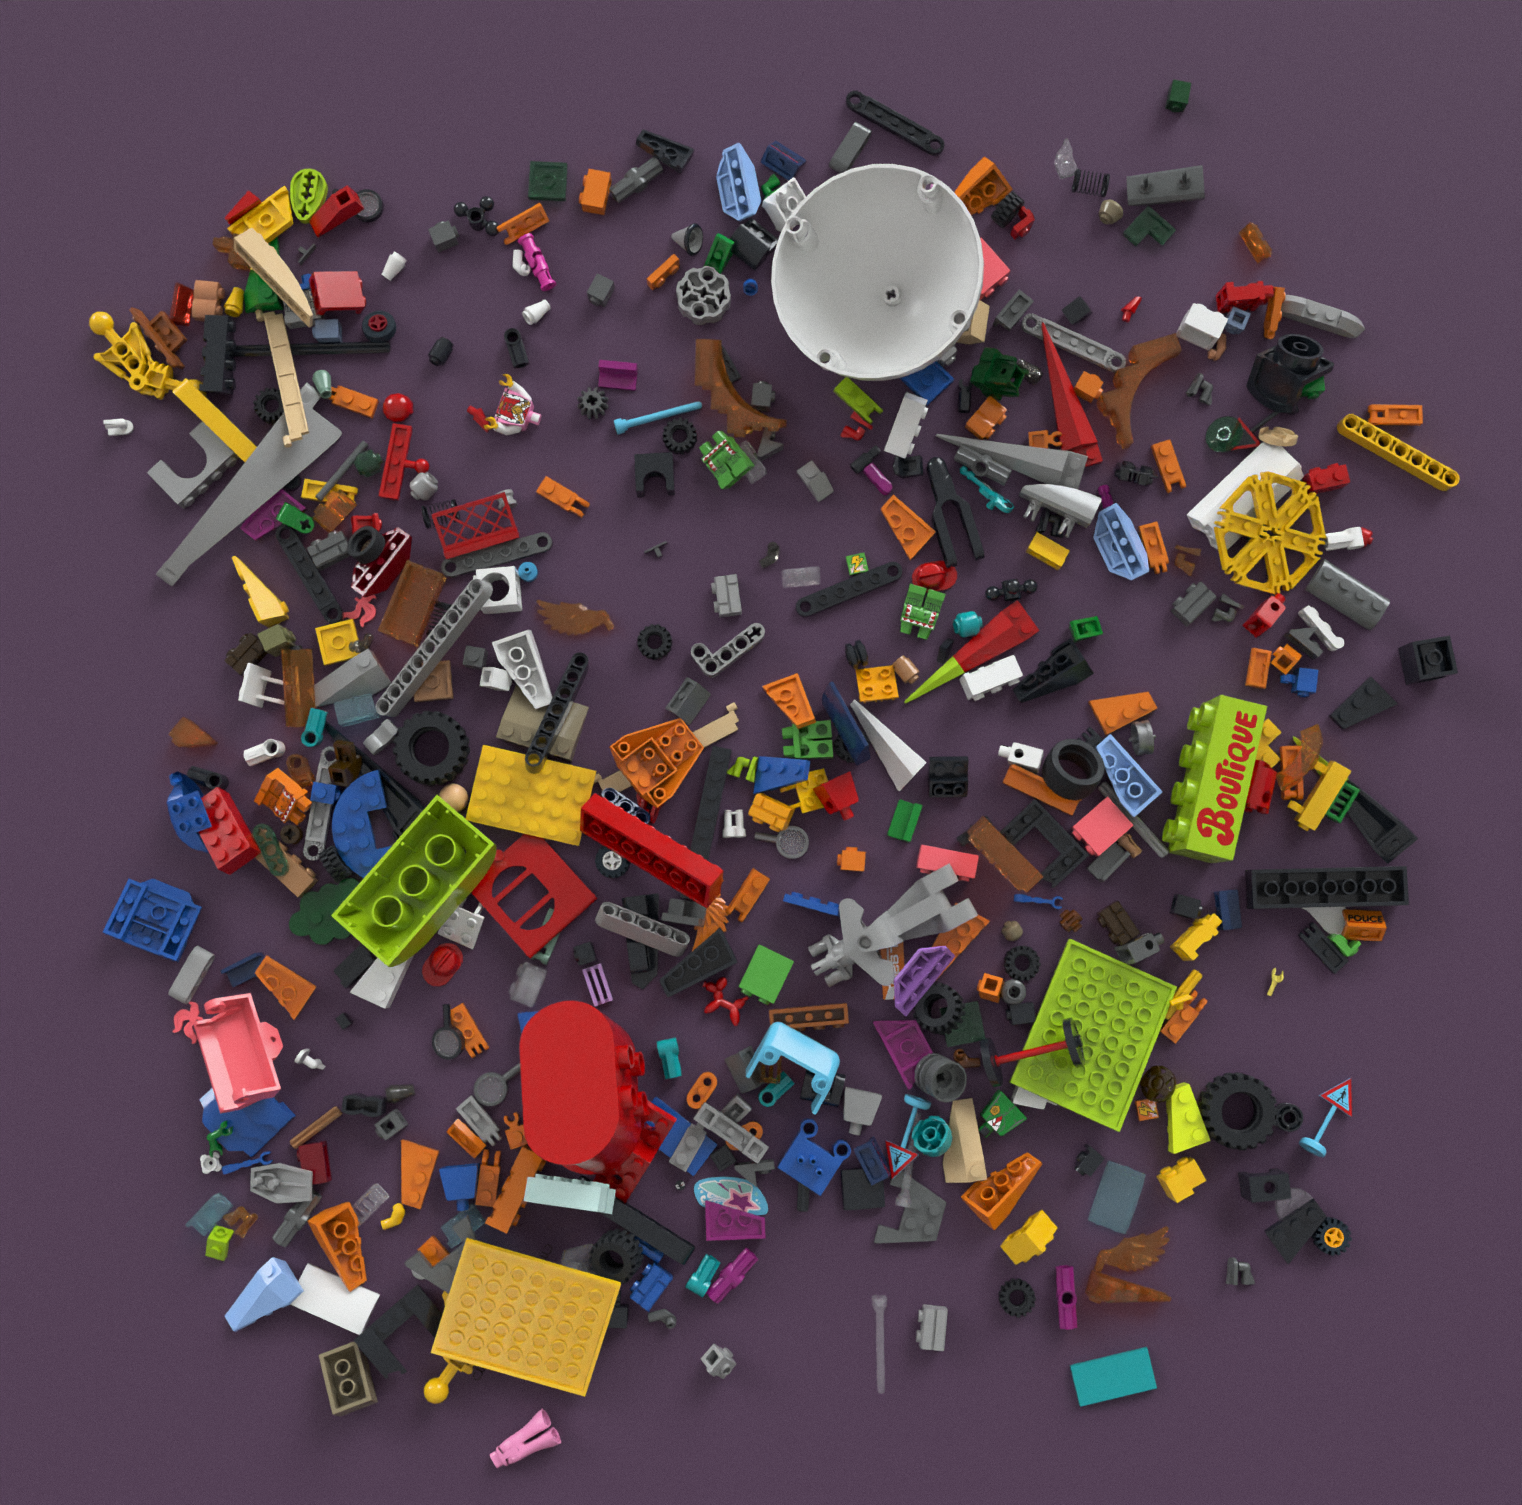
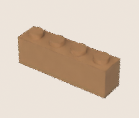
(298, 879)

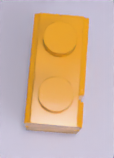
(771, 812)

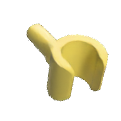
(1275, 979)

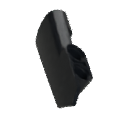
(642, 958)

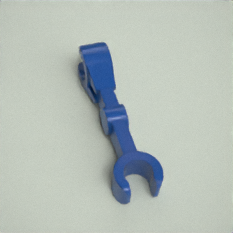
(1024, 898)
(235, 1166)

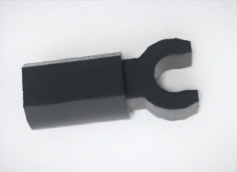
(964, 397)
(864, 460)

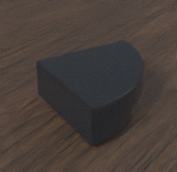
(944, 650)

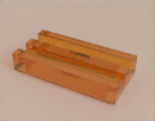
(771, 1079)

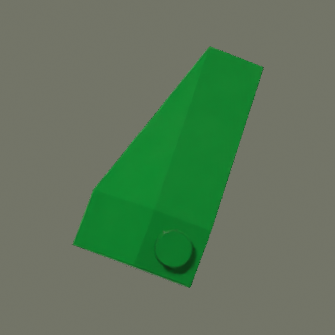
(259, 294)

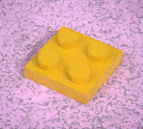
(335, 641)

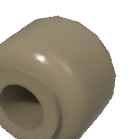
(1012, 930)

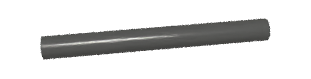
(341, 471)

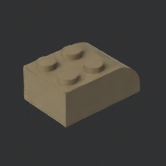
(347, 1379)

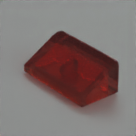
(182, 305)

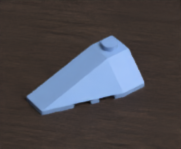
(267, 1291)

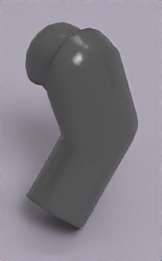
(664, 1316)

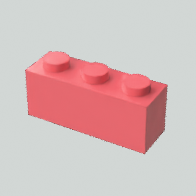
(934, 858)

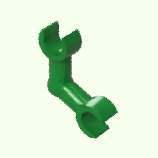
(212, 1138)

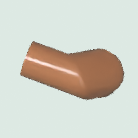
(1221, 347)

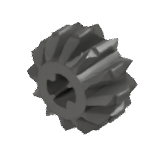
(585, 404)

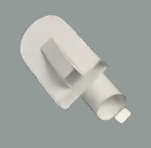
(118, 427)
(303, 1058)

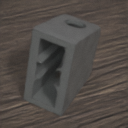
(1139, 948)

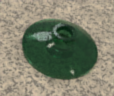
(1219, 429)

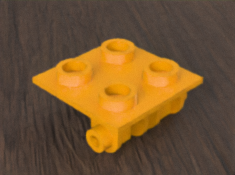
(876, 684)

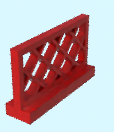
(481, 541)

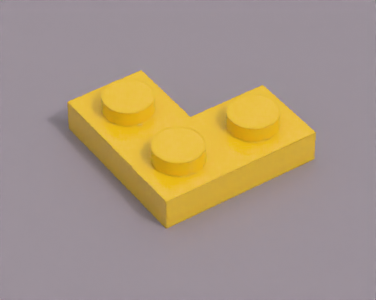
(1264, 752)

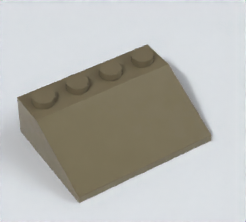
(523, 720)

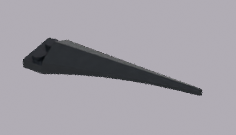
(401, 804)

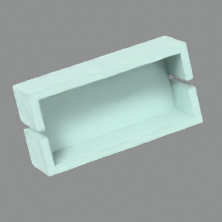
(570, 1193)

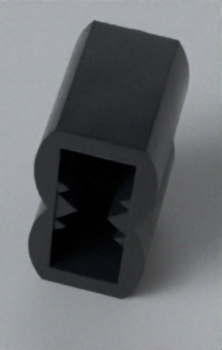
(367, 1105)

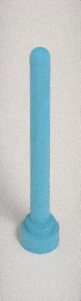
(623, 425)

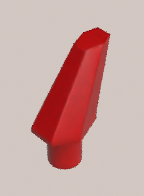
(1130, 308)
(479, 416)

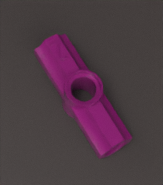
(731, 1275)
(1066, 1309)

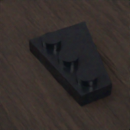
(1362, 704)

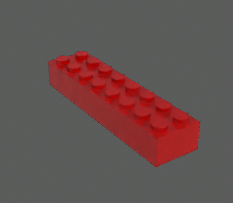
(651, 850)

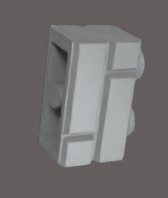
(727, 595)
(932, 1328)

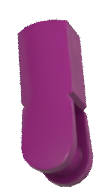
(878, 479)

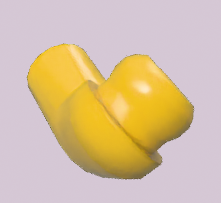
(396, 1217)

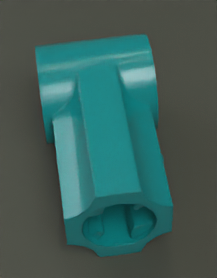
(314, 725)
(669, 1053)
(776, 1090)
(700, 1280)

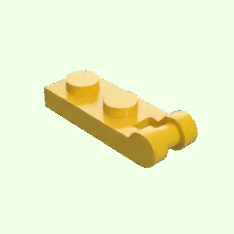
(312, 487)

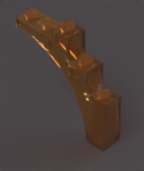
(712, 376)
(1118, 401)

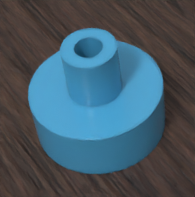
(531, 574)

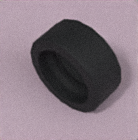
(372, 551)

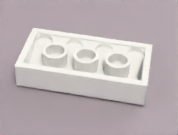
(330, 1300)

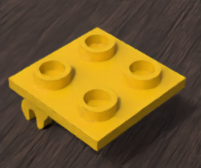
(806, 794)

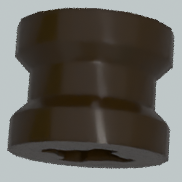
(294, 836)

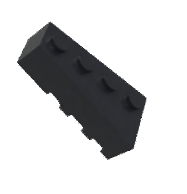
(218, 355)
(700, 964)

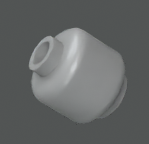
(423, 486)

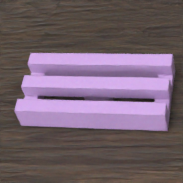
(590, 987)

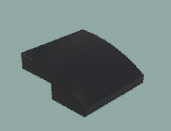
(858, 1191)

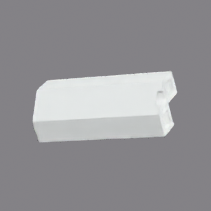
(1262, 459)

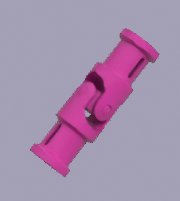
(537, 262)

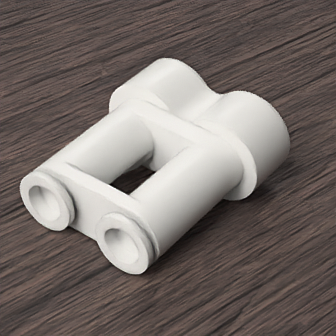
(733, 831)

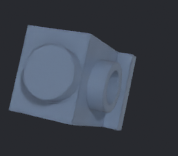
(1235, 324)

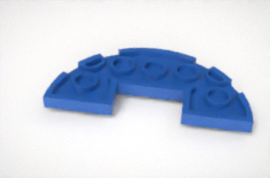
(353, 826)

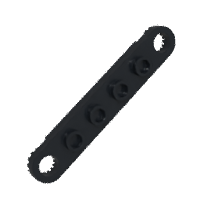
(895, 123)
(309, 574)
(849, 589)

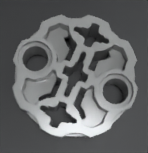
(714, 290)

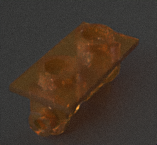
(1252, 238)

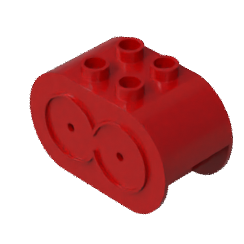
(580, 1088)

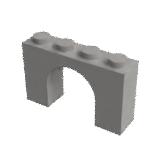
(185, 490)

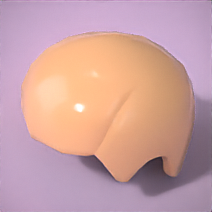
(455, 796)

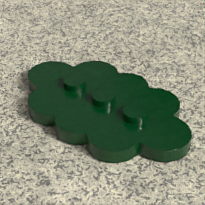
(316, 913)

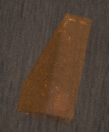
(1115, 1290)

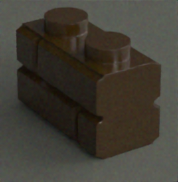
(248, 651)
(1117, 923)

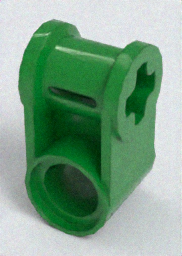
(292, 516)

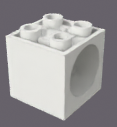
(512, 601)

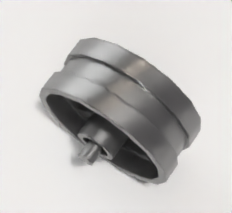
(1142, 738)

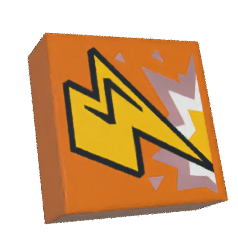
(1146, 1109)

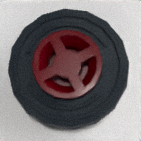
(379, 326)

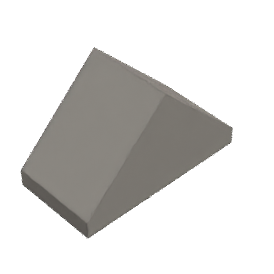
(736, 1108)

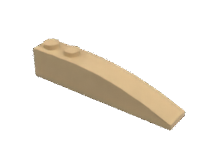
(273, 271)

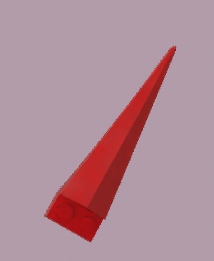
(1069, 414)

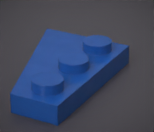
(779, 772)
(813, 903)

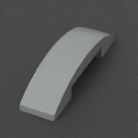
(731, 1132)

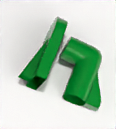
(772, 182)

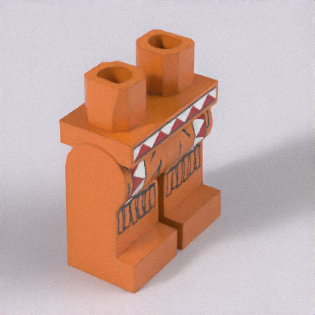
(283, 797)

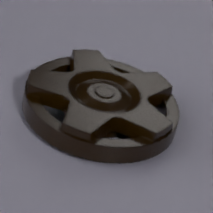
(1158, 1083)

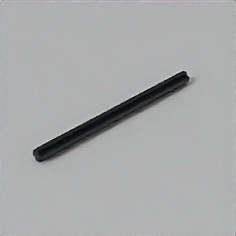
(316, 348)

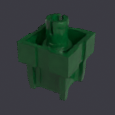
(995, 372)

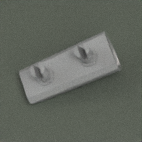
(1067, 502)

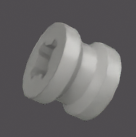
(509, 494)

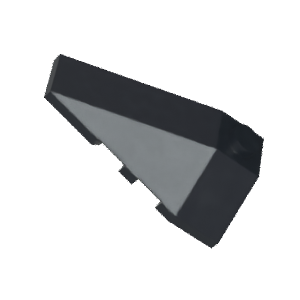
(1059, 671)

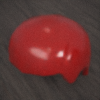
(397, 407)

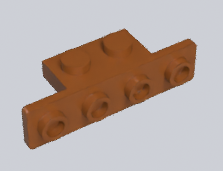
(163, 333)

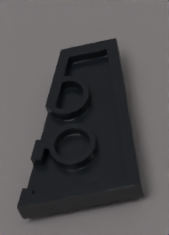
(667, 151)
(1295, 1229)

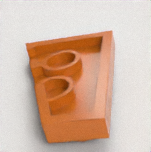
(791, 699)
(1121, 710)

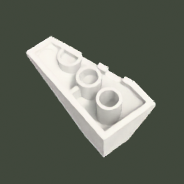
(523, 663)

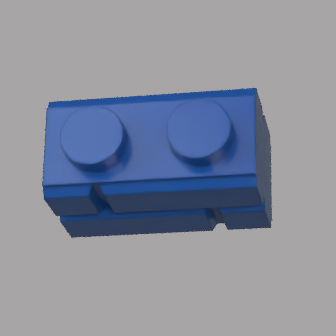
(650, 1286)

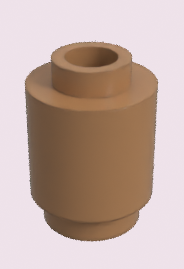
(906, 670)

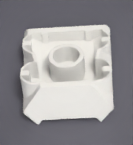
(783, 203)

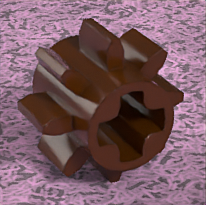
(1070, 921)

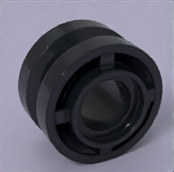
(856, 654)
(1296, 1117)

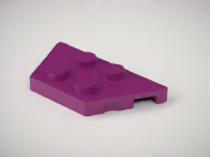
(904, 1044)

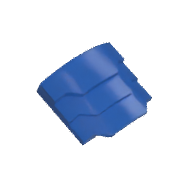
(154, 918)
(251, 1125)

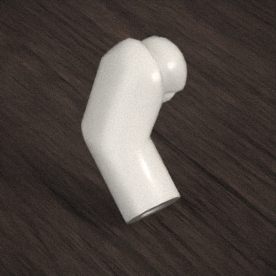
(519, 265)

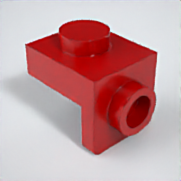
(1023, 227)
(361, 521)

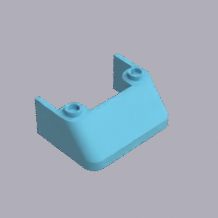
(803, 1051)

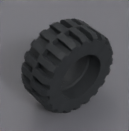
(407, 739)
(1262, 1118)

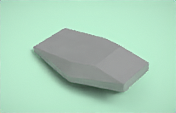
(282, 1183)

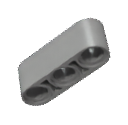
(191, 975)

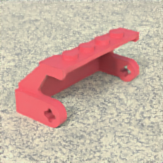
(238, 1052)

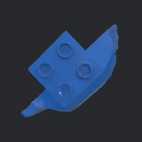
(187, 811)

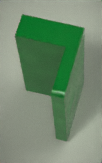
(904, 820)

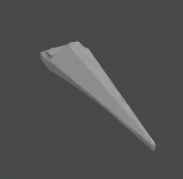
(1042, 464)

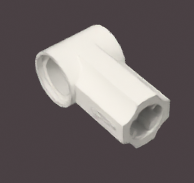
(1349, 538)
(263, 752)

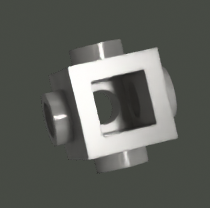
(718, 1361)

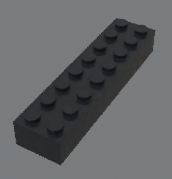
(1326, 887)

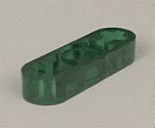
(270, 835)

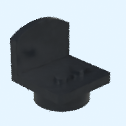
(1285, 370)

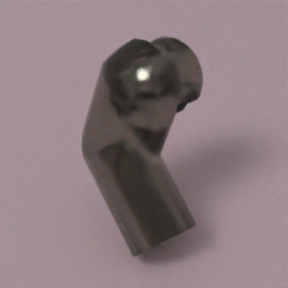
(772, 555)
(361, 645)

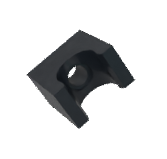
(651, 466)
(1253, 1185)

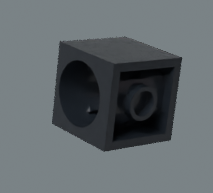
(1427, 660)

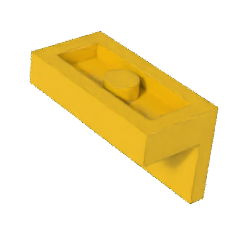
(1047, 551)

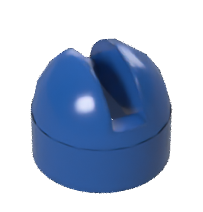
(748, 289)

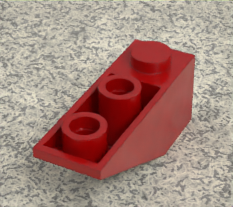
(336, 210)

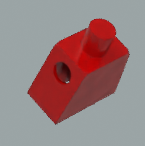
(1265, 615)
(838, 795)

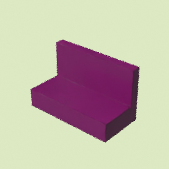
(617, 375)

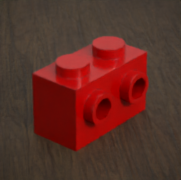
(1327, 479)

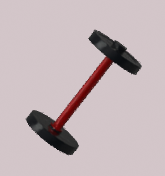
(993, 1062)

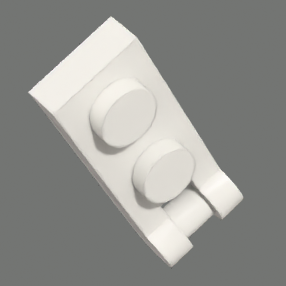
(1323, 631)

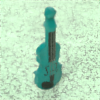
(989, 492)

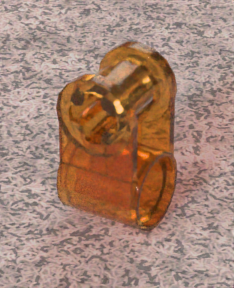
(301, 773)

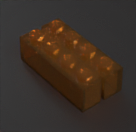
(412, 603)
(1007, 857)

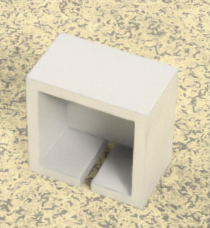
(1201, 326)

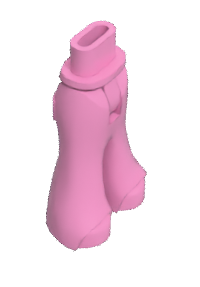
(516, 1448)

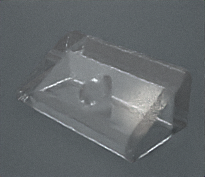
(800, 577)

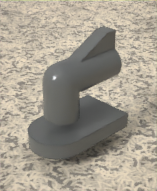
(1207, 387)
(1227, 616)
(1232, 1272)

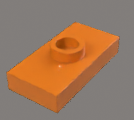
(1258, 668)

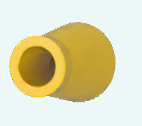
(234, 303)

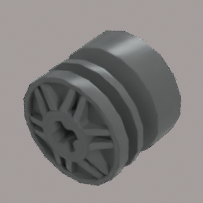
(940, 1077)

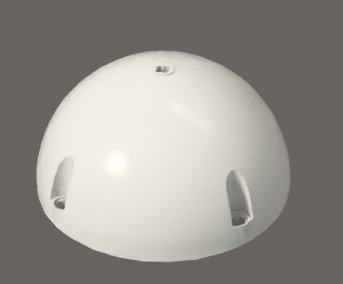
(870, 241)

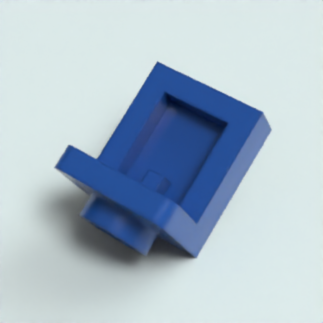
(325, 793)

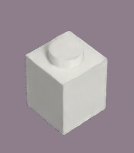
(495, 679)

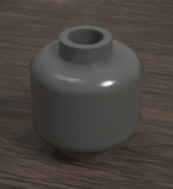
(1019, 992)

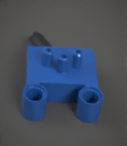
(810, 1163)

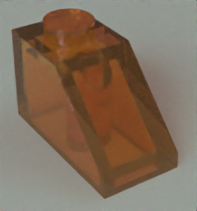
(190, 735)

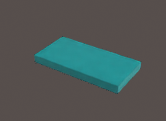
(1113, 1376)

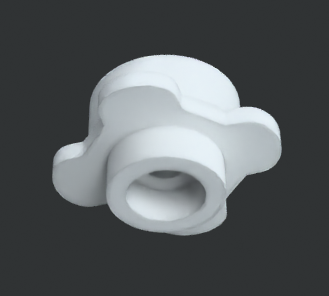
(206, 1167)

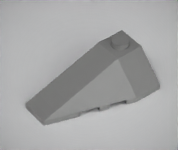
(354, 678)

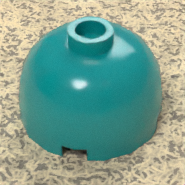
(932, 1136)

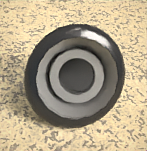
(689, 238)

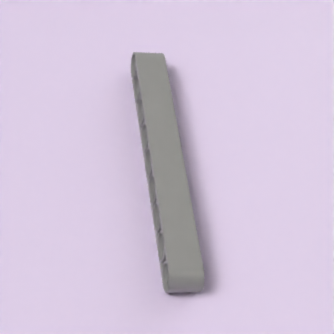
(442, 645)

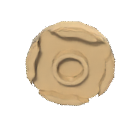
(1278, 436)

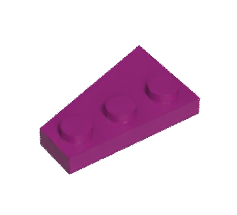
(264, 518)
(731, 1223)

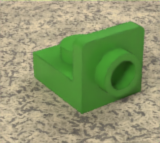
(1341, 943)

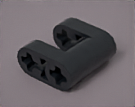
(834, 1094)

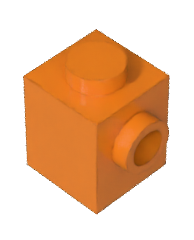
(1088, 387)
(1285, 658)
(851, 859)
(990, 987)

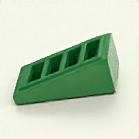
(1346, 805)

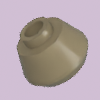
(1110, 212)

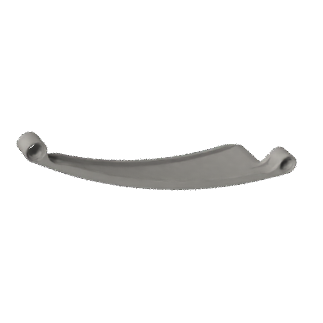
(256, 482)

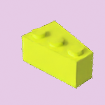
(1184, 1120)

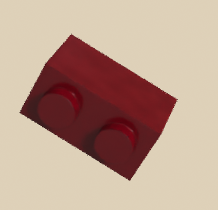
(315, 1158)

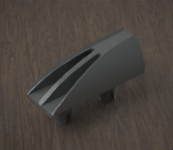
(1166, 186)

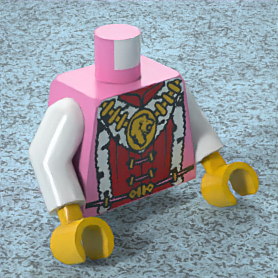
(514, 410)

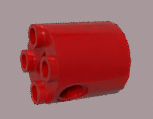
(1260, 788)

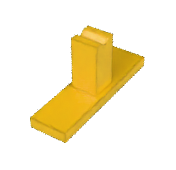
(1179, 1002)

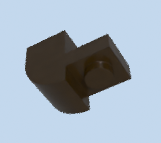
(347, 764)

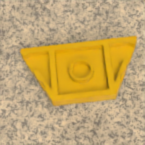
(268, 218)

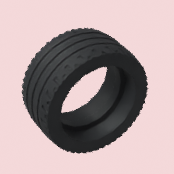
(1065, 784)

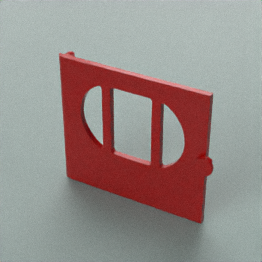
(563, 884)

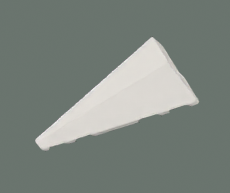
(896, 756)

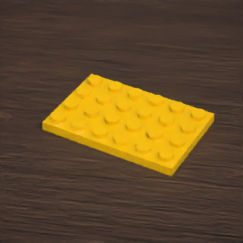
(526, 802)

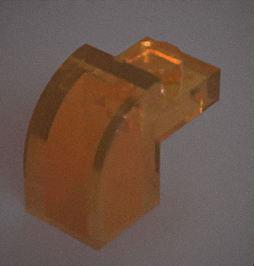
(226, 245)

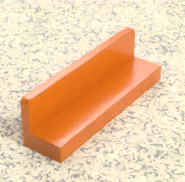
(1037, 788)

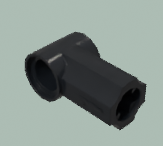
(516, 349)
(206, 778)

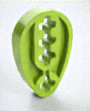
(298, 191)

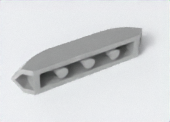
(1321, 316)

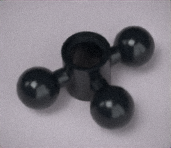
(486, 204)
(1011, 590)

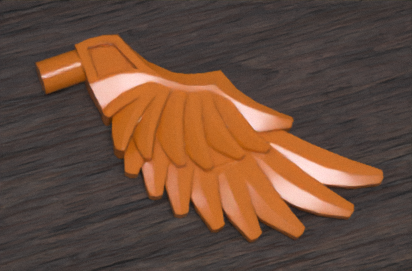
(714, 920)

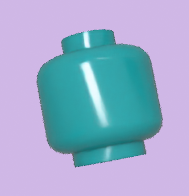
(967, 624)

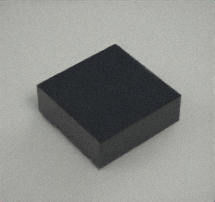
(723, 1157)

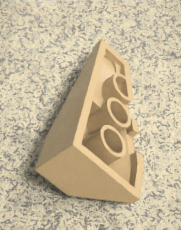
(965, 1157)

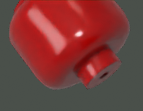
(1367, 536)

